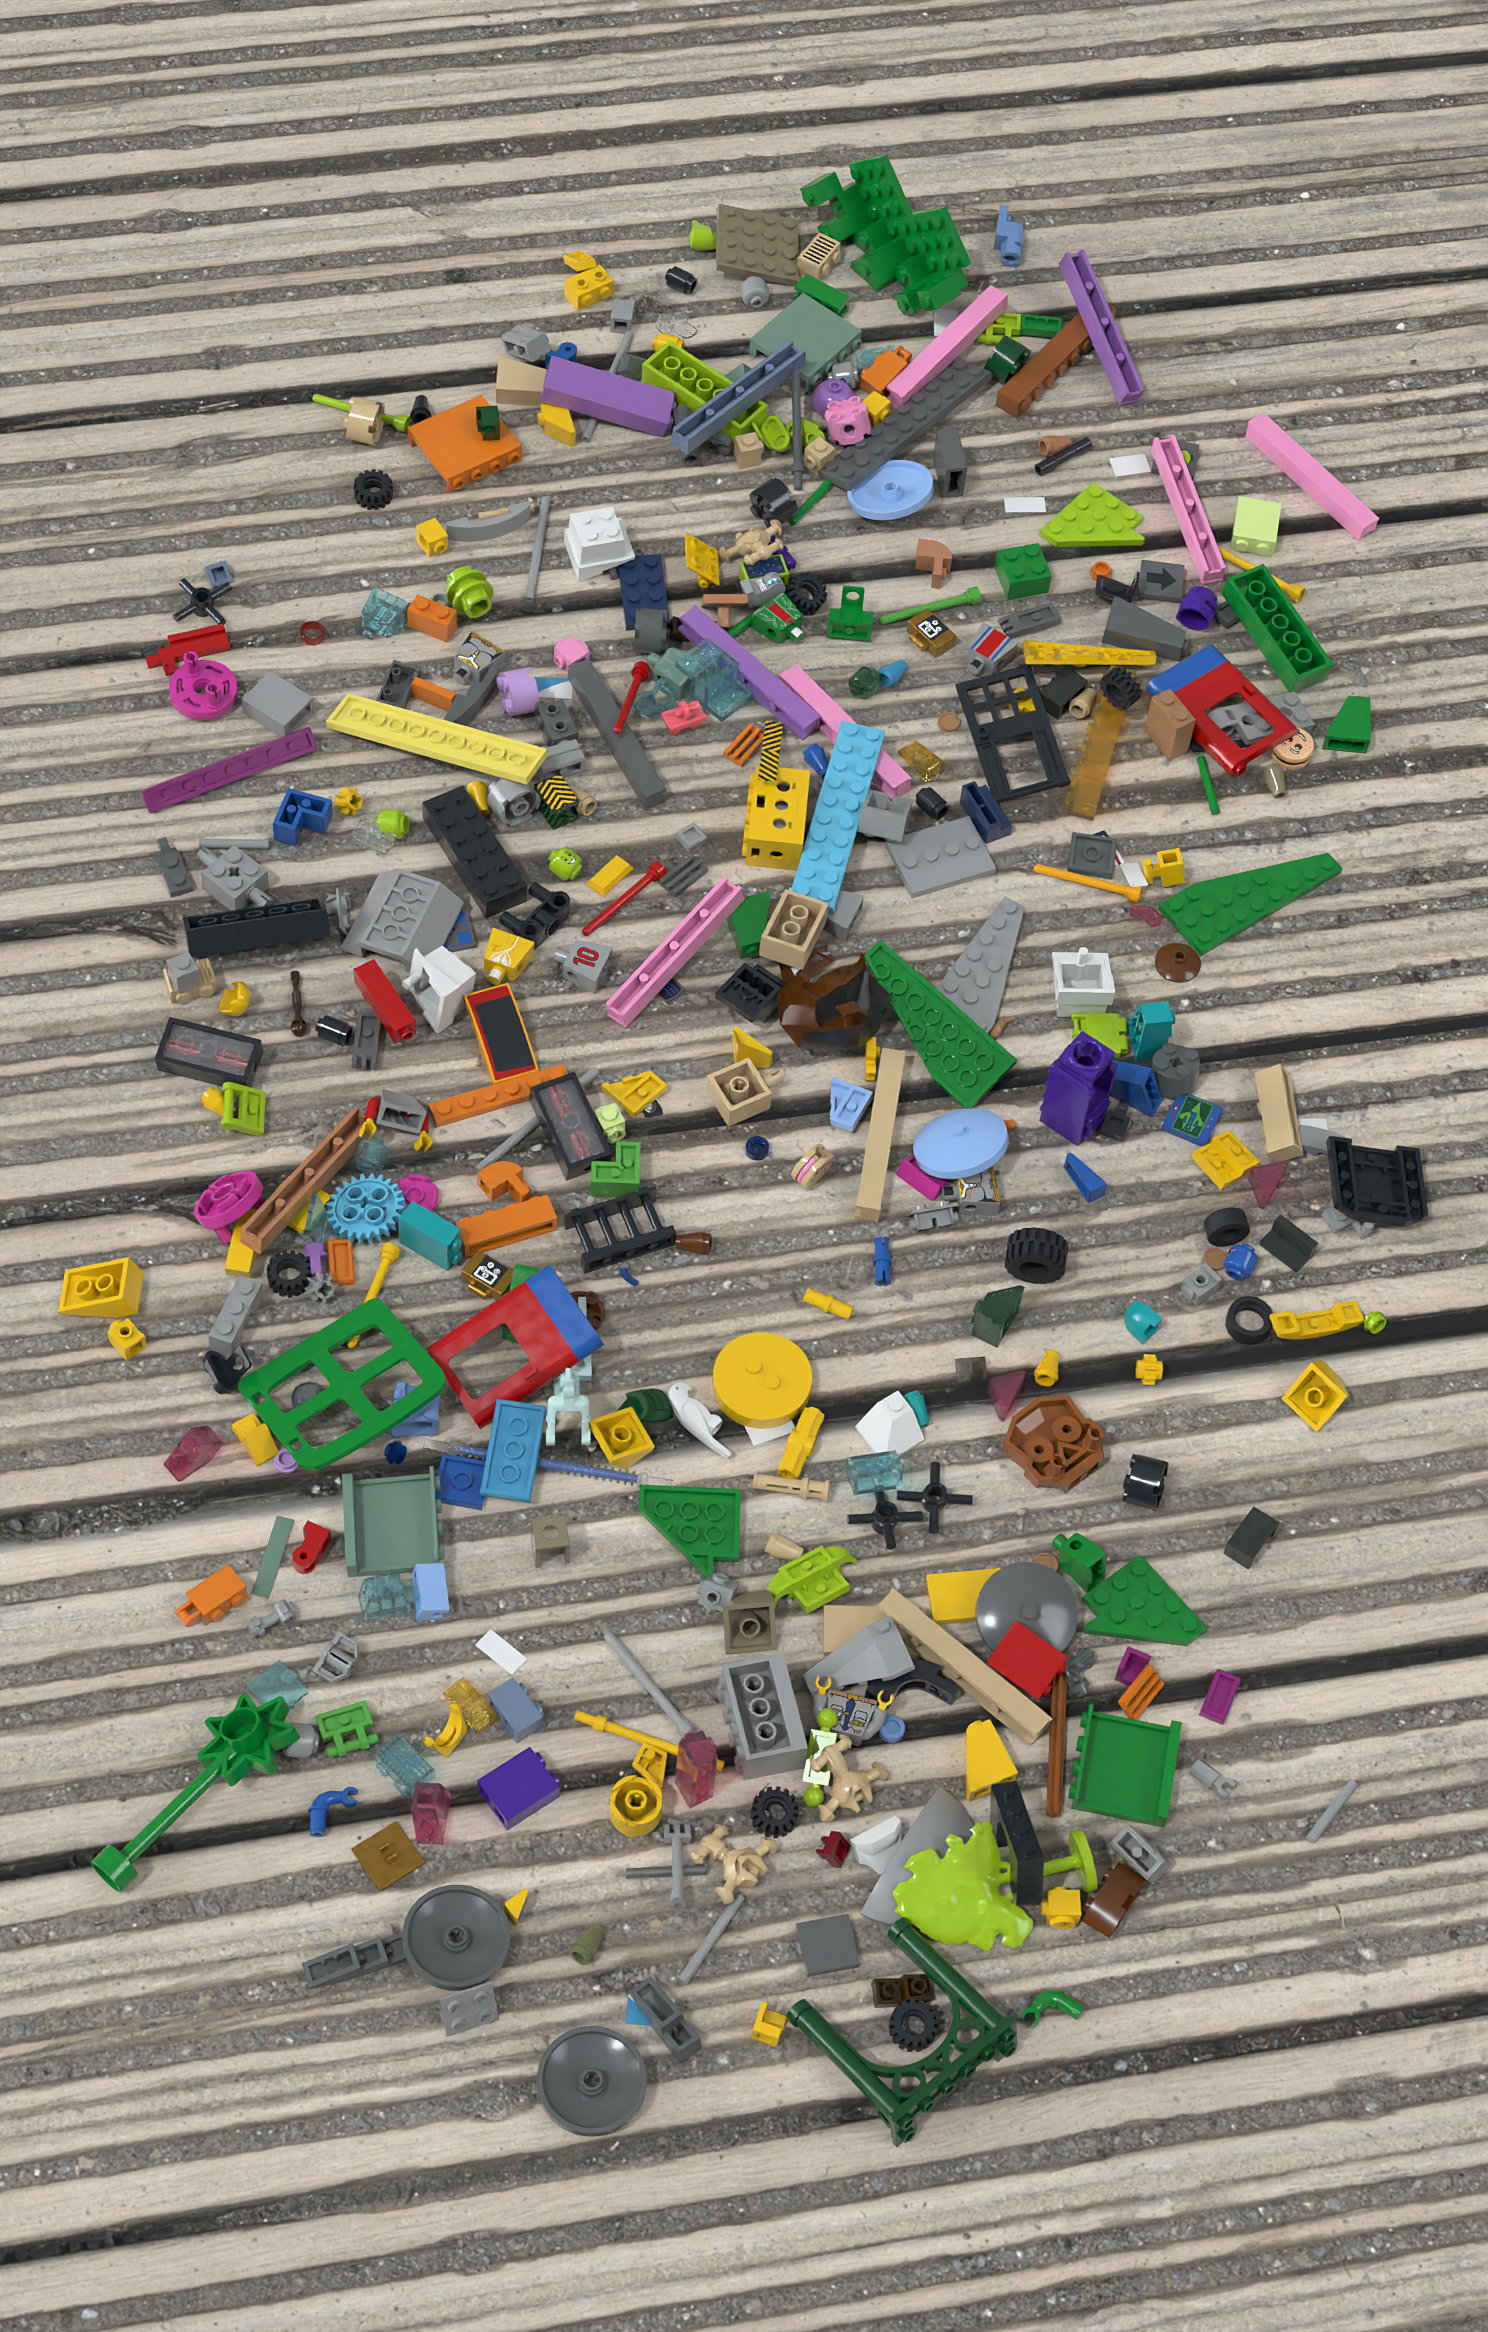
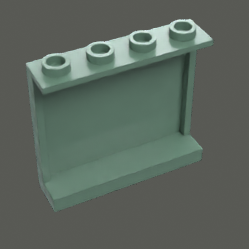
(815, 329)
(391, 1523)

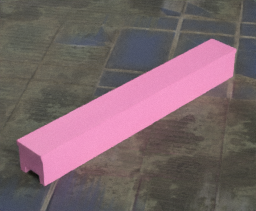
(947, 345)
(1311, 476)
(1188, 510)
(888, 774)
(674, 952)

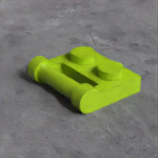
(251, 1109)

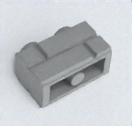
(525, 343)
(563, 759)
(1140, 1853)

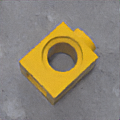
(432, 537)

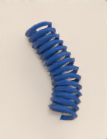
(628, 1278)

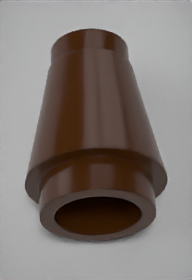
(695, 1242)

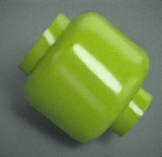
(394, 822)

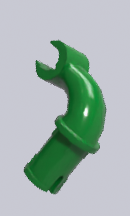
(1055, 1999)

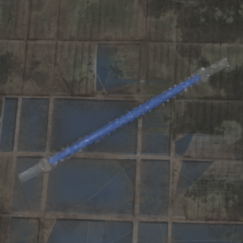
(455, 1448)

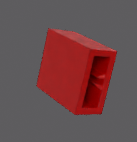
(1027, 1660)

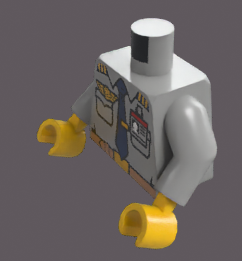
(856, 1715)

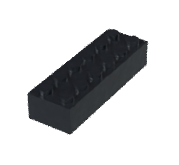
(474, 852)
(256, 927)

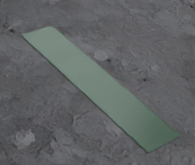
(272, 1557)

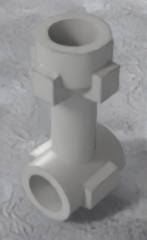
(283, 1612)

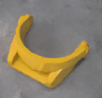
(443, 1743)

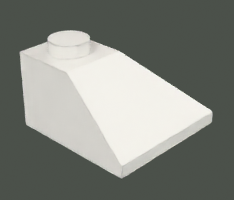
(891, 1426)

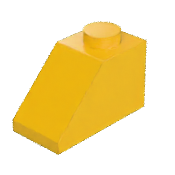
(557, 423)

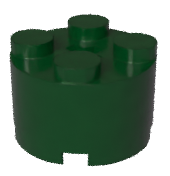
(1007, 359)

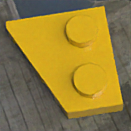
(635, 1092)

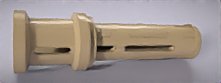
(803, 1487)

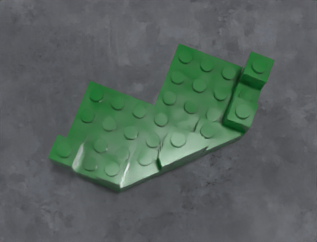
(899, 245)

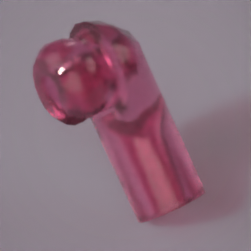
(1148, 913)

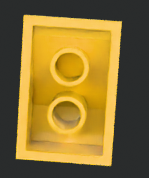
(102, 1289)

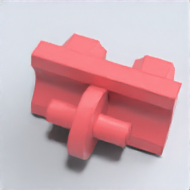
(684, 716)

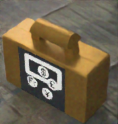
(930, 633)
(486, 1277)

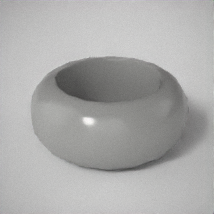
(442, 597)

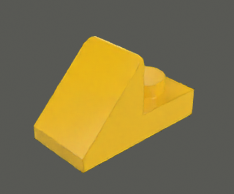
(255, 1439)

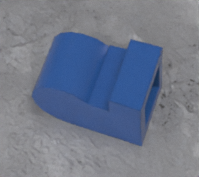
(566, 351)

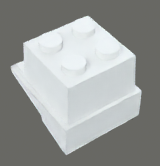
(596, 542)
(1082, 982)
(439, 985)

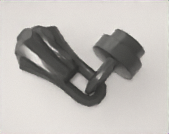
(1081, 1661)

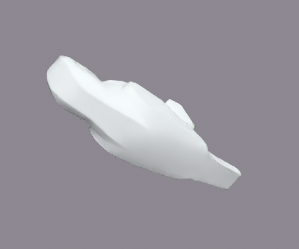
(696, 1417)

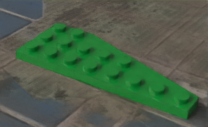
(1228, 905)

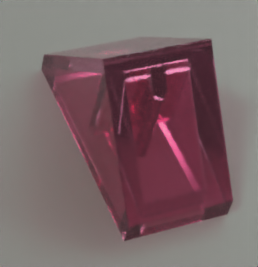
(1265, 1180)
(1004, 1391)

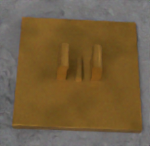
(388, 1856)

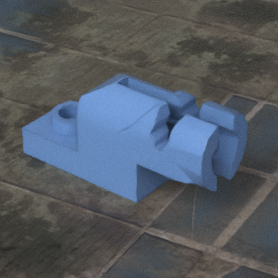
(1009, 238)

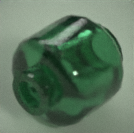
(864, 682)

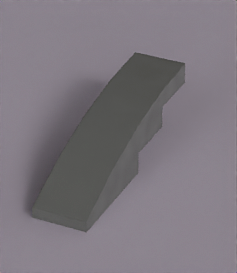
(466, 707)
(354, 1961)

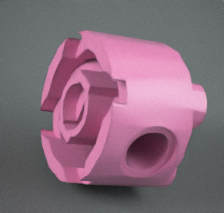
(847, 420)

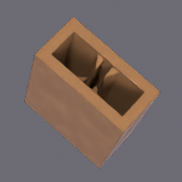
(1169, 724)

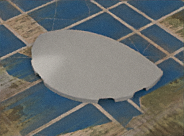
(935, 1822)

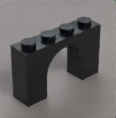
(1014, 1829)

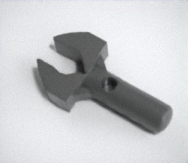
(722, 443)

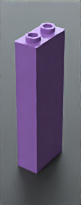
(608, 396)

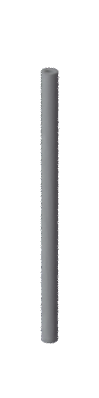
(614, 369)
(526, 1129)

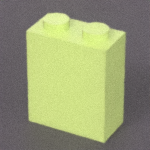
(1255, 526)

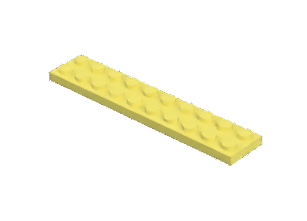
(437, 738)

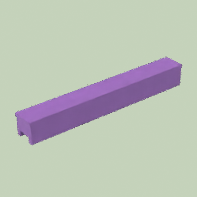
(1102, 327)
(754, 675)

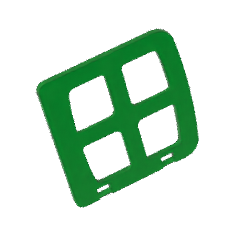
(343, 1385)

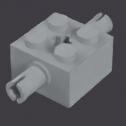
(234, 878)

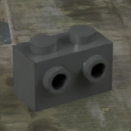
(555, 723)

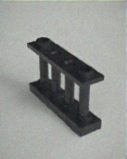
(616, 1250)

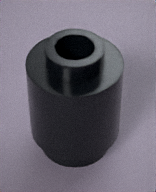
(680, 280)
(931, 803)
(333, 1030)

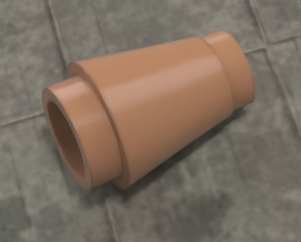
(1052, 445)

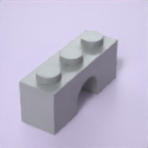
(229, 1325)

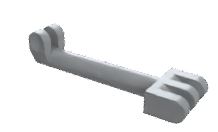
(677, 1839)

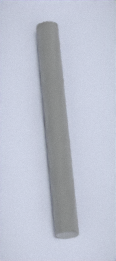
(711, 1939)

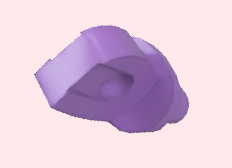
(315, 1254)

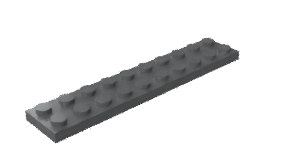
(905, 424)

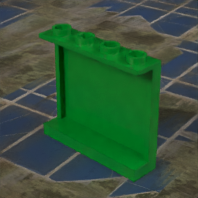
(1125, 1768)

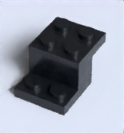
(751, 993)

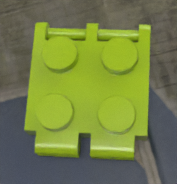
(1105, 1028)

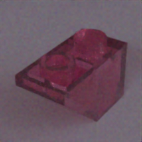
(193, 1452)
(430, 1812)

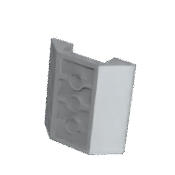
(403, 915)

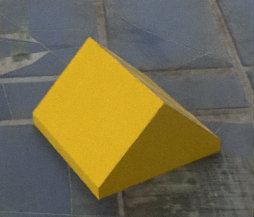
(622, 1437)

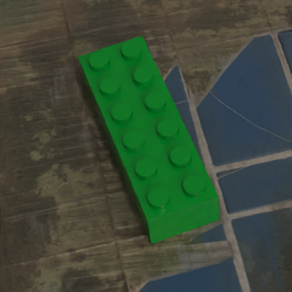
(1277, 628)

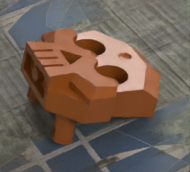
(1065, 1456)

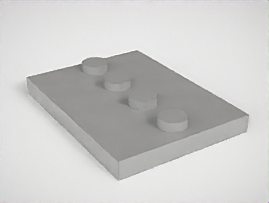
(940, 857)

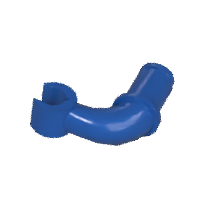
(321, 1805)

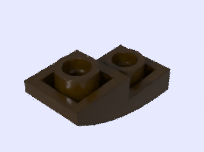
(892, 1991)

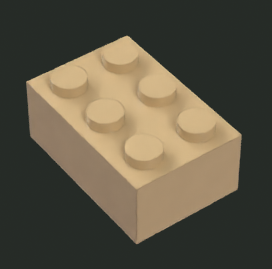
(793, 929)

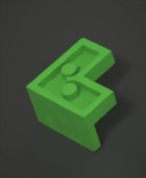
(617, 1177)

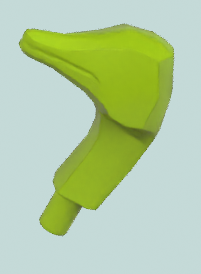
(702, 237)

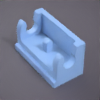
(430, 1591)

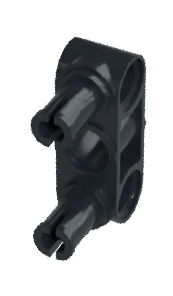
(544, 919)

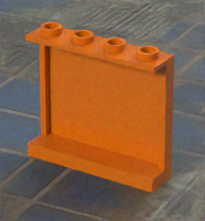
(457, 447)

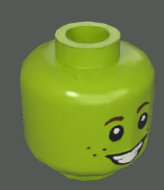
(565, 863)

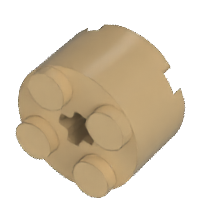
(364, 420)

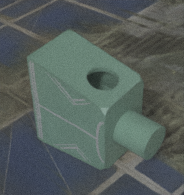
(665, 666)

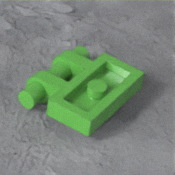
(343, 1722)

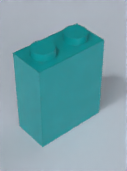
(430, 1236)

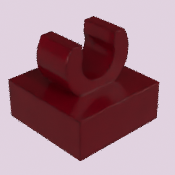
(835, 1849)

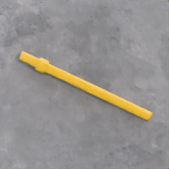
(602, 1724)

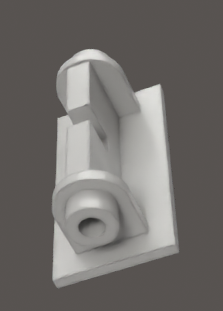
(338, 906)
(923, 1216)

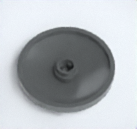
(1031, 1596)
(456, 1937)
(591, 2081)

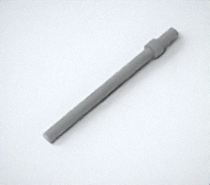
(684, 1727)

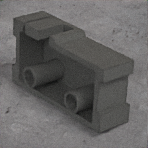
(398, 684)

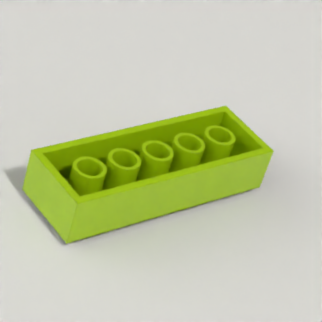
(696, 385)

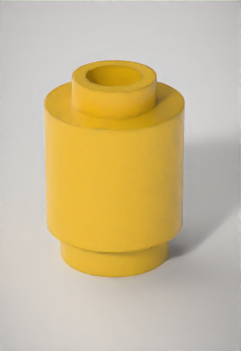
(663, 338)

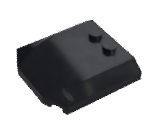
(1377, 1183)

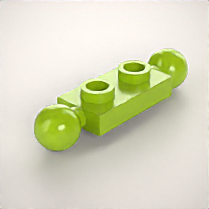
(818, 1740)

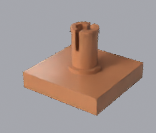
(724, 603)

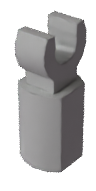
(1211, 1778)

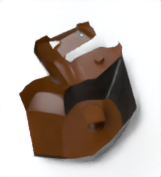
(836, 1010)

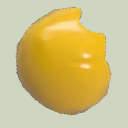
(235, 1000)

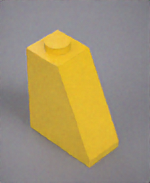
(985, 1760)

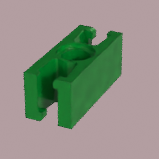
(823, 294)

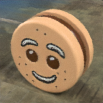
(1294, 752)

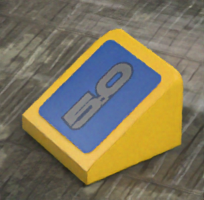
(515, 1906)

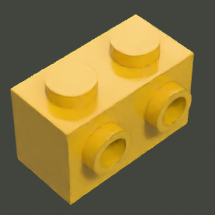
(588, 287)

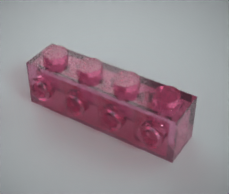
(696, 1768)

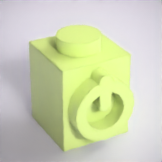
(611, 1122)

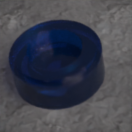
(757, 1148)

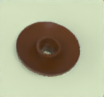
(1175, 969)

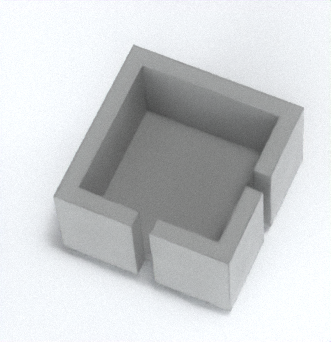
(879, 822)

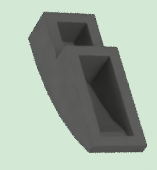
(666, 2019)

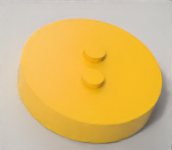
(762, 1380)

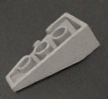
(867, 1656)

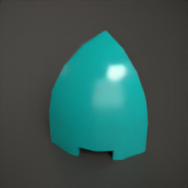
(1141, 1321)

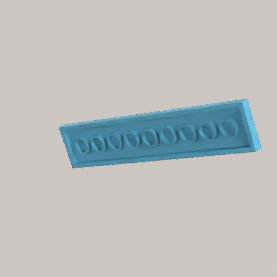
(838, 812)

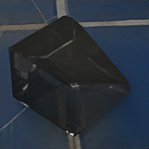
(971, 1369)

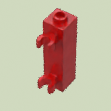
(385, 1001)

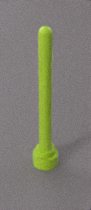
(400, 422)

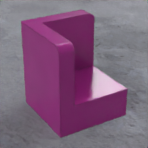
(1131, 1665)

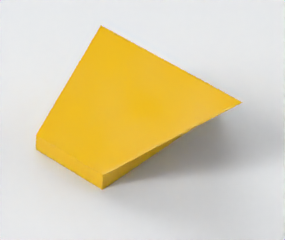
(747, 1047)

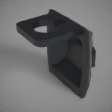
(1108, 588)

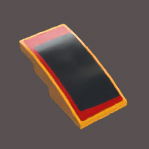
(500, 1033)

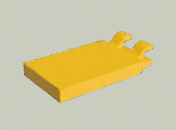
(955, 1594)

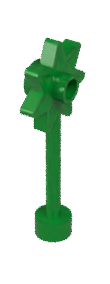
(240, 1742)

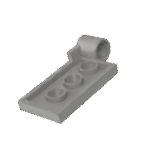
(1231, 717)

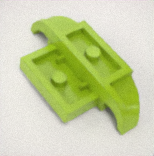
(813, 1578)

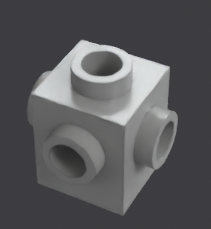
(716, 1591)

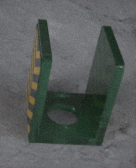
(556, 801)

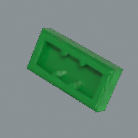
(1040, 325)

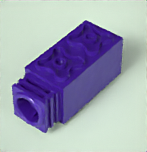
(1079, 1089)

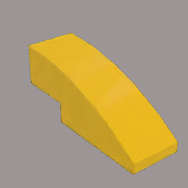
(240, 1257)

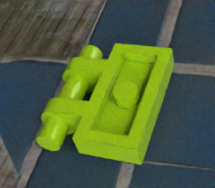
(1005, 324)

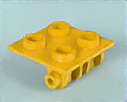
(702, 560)

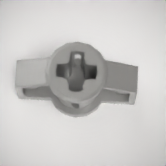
(331, 1654)

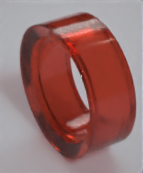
(312, 625)

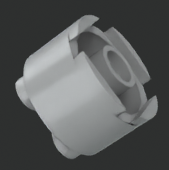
(512, 801)

